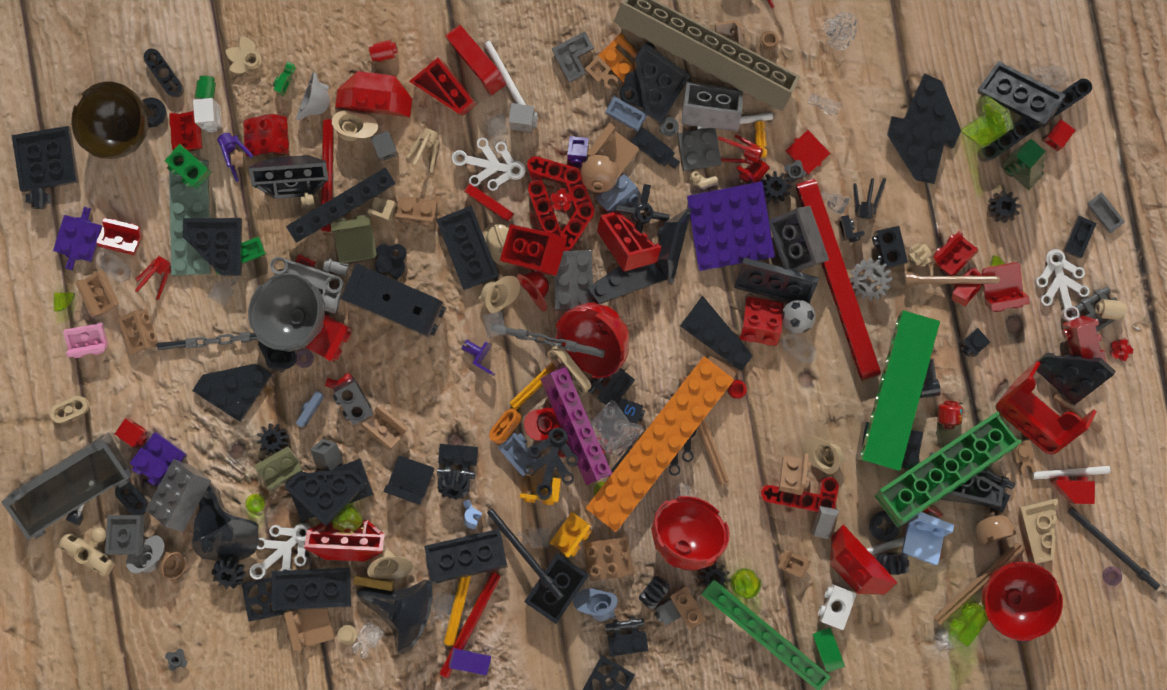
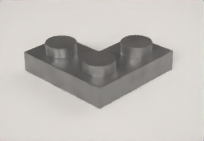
(568, 53)

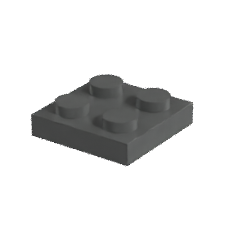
(699, 149)
(124, 534)

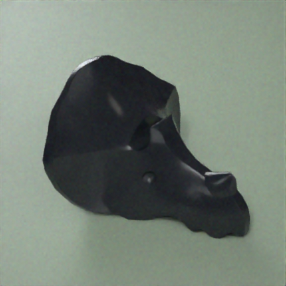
(220, 533)
(402, 609)

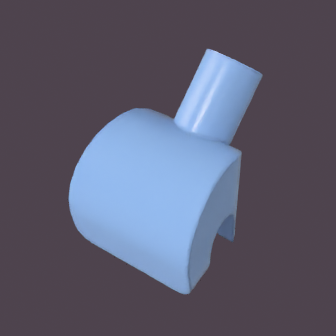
(470, 514)

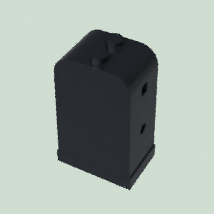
(393, 301)

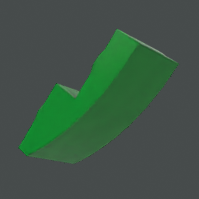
(828, 650)

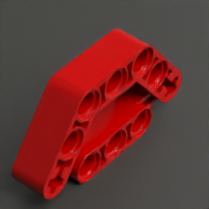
(572, 186)

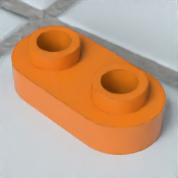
(505, 426)

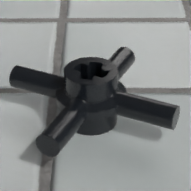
(644, 206)

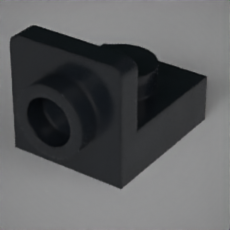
(847, 227)
(974, 343)

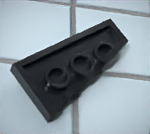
(624, 282)
(714, 333)

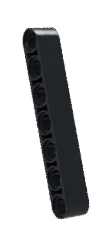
(1028, 127)

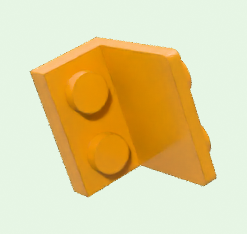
(555, 484)
(570, 535)

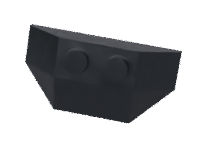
(289, 176)
(671, 243)

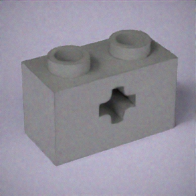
(522, 118)

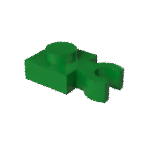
(282, 82)

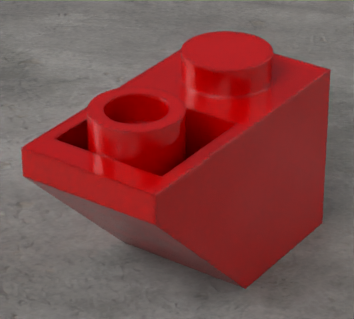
(1075, 491)

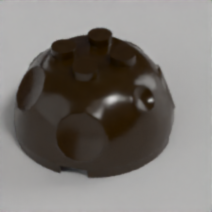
(110, 120)

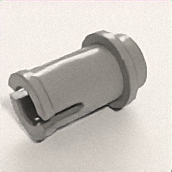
(335, 267)

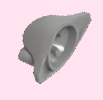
(315, 98)

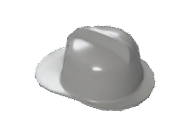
(151, 553)

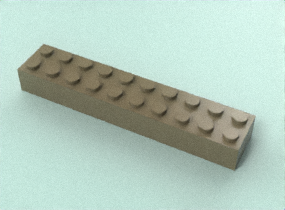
(708, 50)

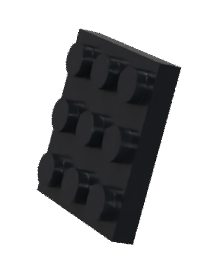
(45, 158)

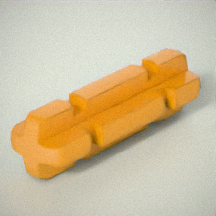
(760, 136)

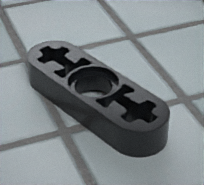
(152, 65)

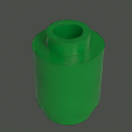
(205, 87)

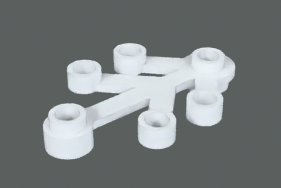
(491, 164)
(1061, 282)
(283, 549)

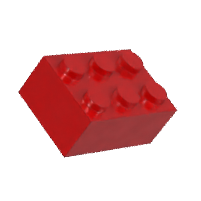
(533, 249)

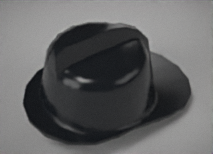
(277, 359)

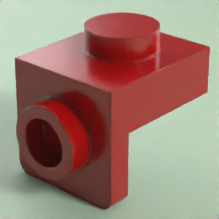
(754, 172)

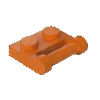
(618, 63)

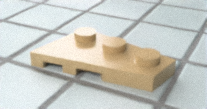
(1039, 528)

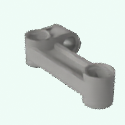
(317, 278)

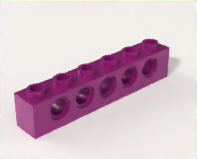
(575, 422)

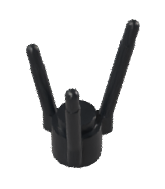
(866, 210)

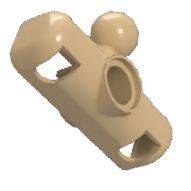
(77, 548)

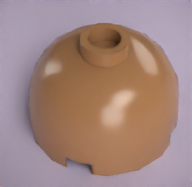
(599, 173)
(994, 528)

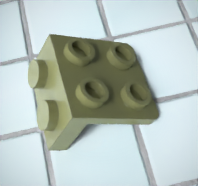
(354, 239)

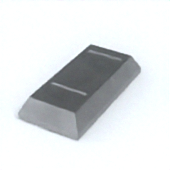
(1105, 212)
(824, 522)

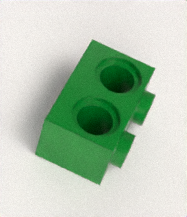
(190, 164)

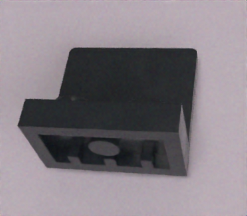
(409, 480)

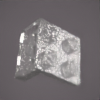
(614, 429)

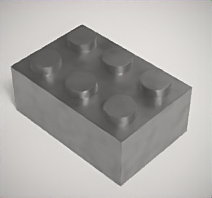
(712, 106)
(798, 239)
(573, 279)
(178, 495)

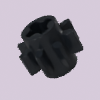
(38, 198)

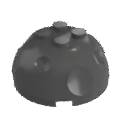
(286, 312)

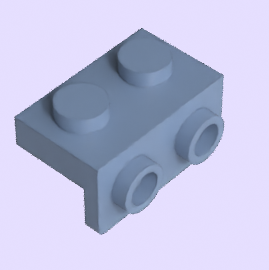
(623, 193)
(517, 452)

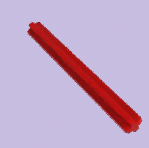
(327, 155)
(472, 620)

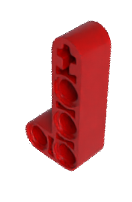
(476, 59)
(796, 500)

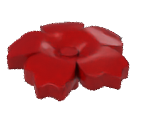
(561, 200)
(1121, 349)

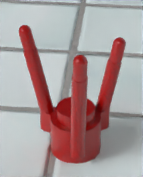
(752, 151)
(158, 265)

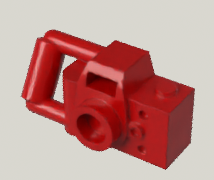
(965, 292)

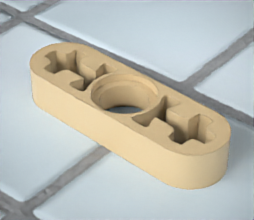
(561, 359)

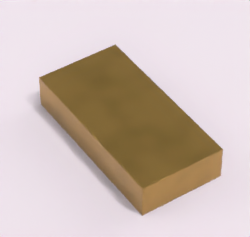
(374, 583)

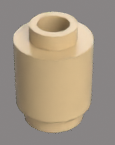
(1110, 309)

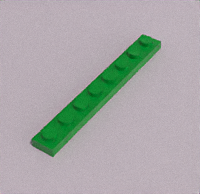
(765, 634)

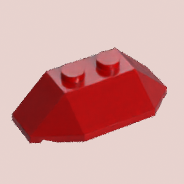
(374, 94)
(345, 546)
(858, 565)

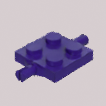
(77, 238)

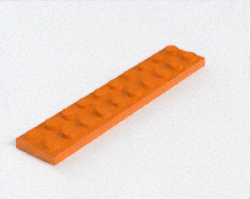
(659, 444)

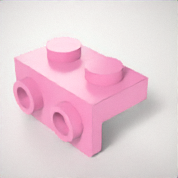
(85, 340)

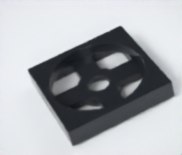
(252, 615)
(612, 675)

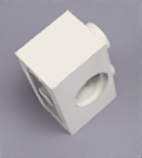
(207, 114)
(836, 618)

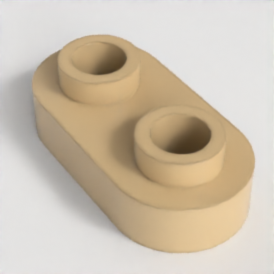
(70, 409)

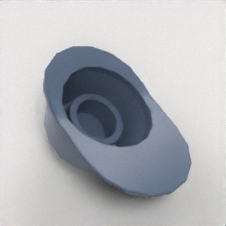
(596, 603)

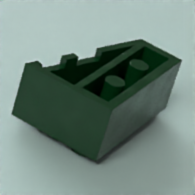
(1026, 164)

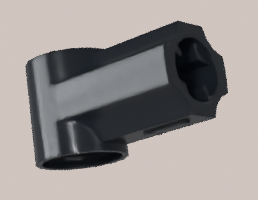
(931, 385)

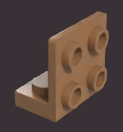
(615, 147)
(609, 558)
(308, 627)

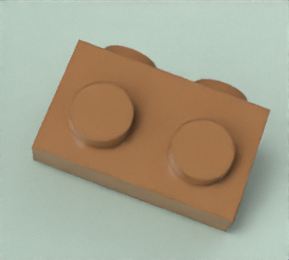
(97, 293)
(385, 427)

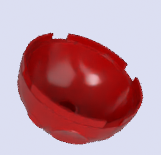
(598, 328)
(689, 533)
(1022, 601)

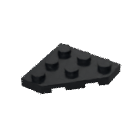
(658, 82)
(933, 107)
(918, 146)
(217, 242)
(1074, 375)
(233, 388)
(325, 491)

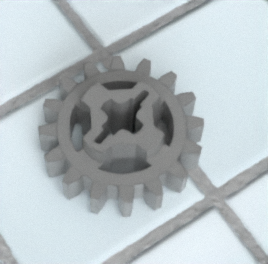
(862, 280)

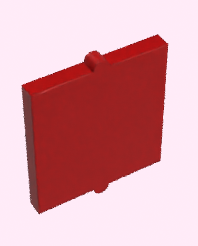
(808, 151)

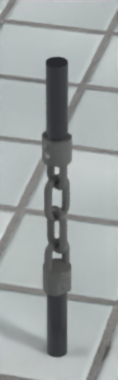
(192, 342)

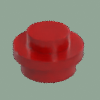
(737, 389)

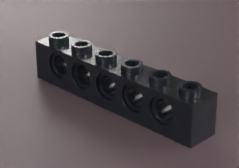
(340, 205)

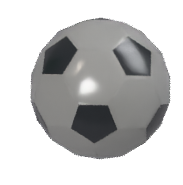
(798, 316)

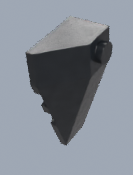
(977, 491)

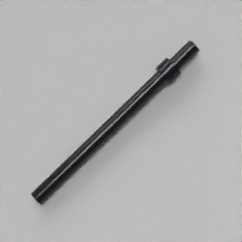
(1141, 573)
(547, 581)

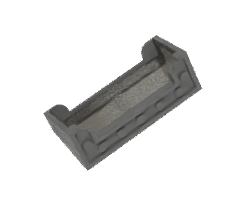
(67, 486)

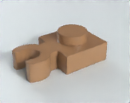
(600, 71)
(1023, 454)

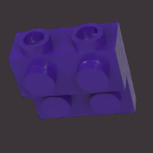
(156, 458)

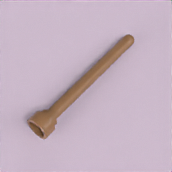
(913, 279)

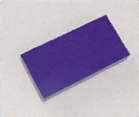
(469, 661)

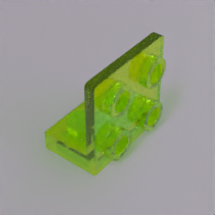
(990, 125)
(968, 624)

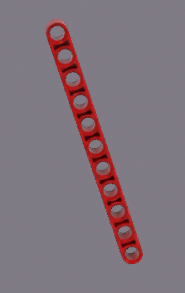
(840, 285)

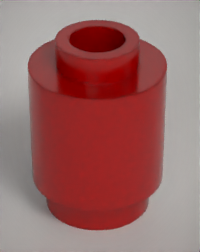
(383, 51)

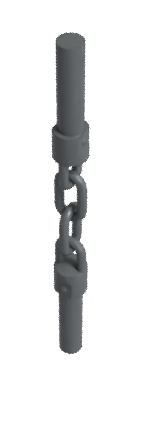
(570, 345)

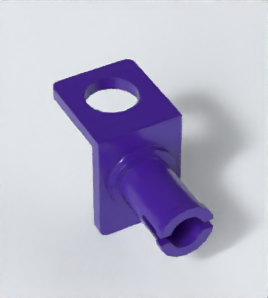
(479, 353)

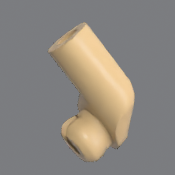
(702, 182)

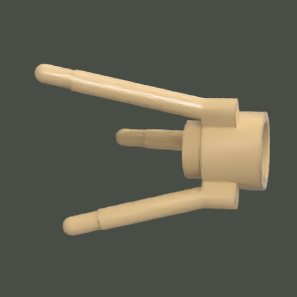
(426, 139)

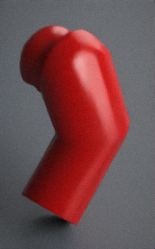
(331, 383)

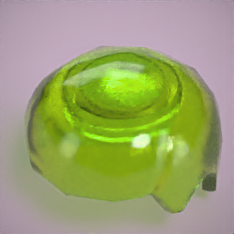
(348, 518)
(745, 583)

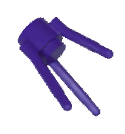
(227, 145)

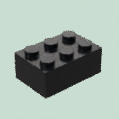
(912, 450)
(568, 579)

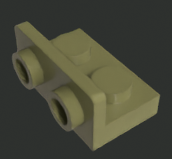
(279, 468)

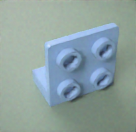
(925, 537)

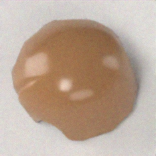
(171, 564)

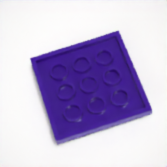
(731, 226)

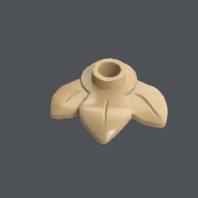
(241, 56)

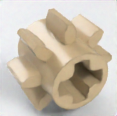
(920, 255)

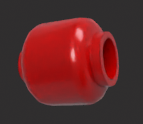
(950, 414)

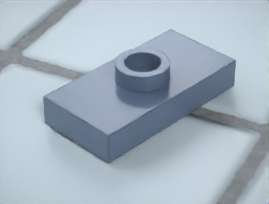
(625, 114)
(309, 409)

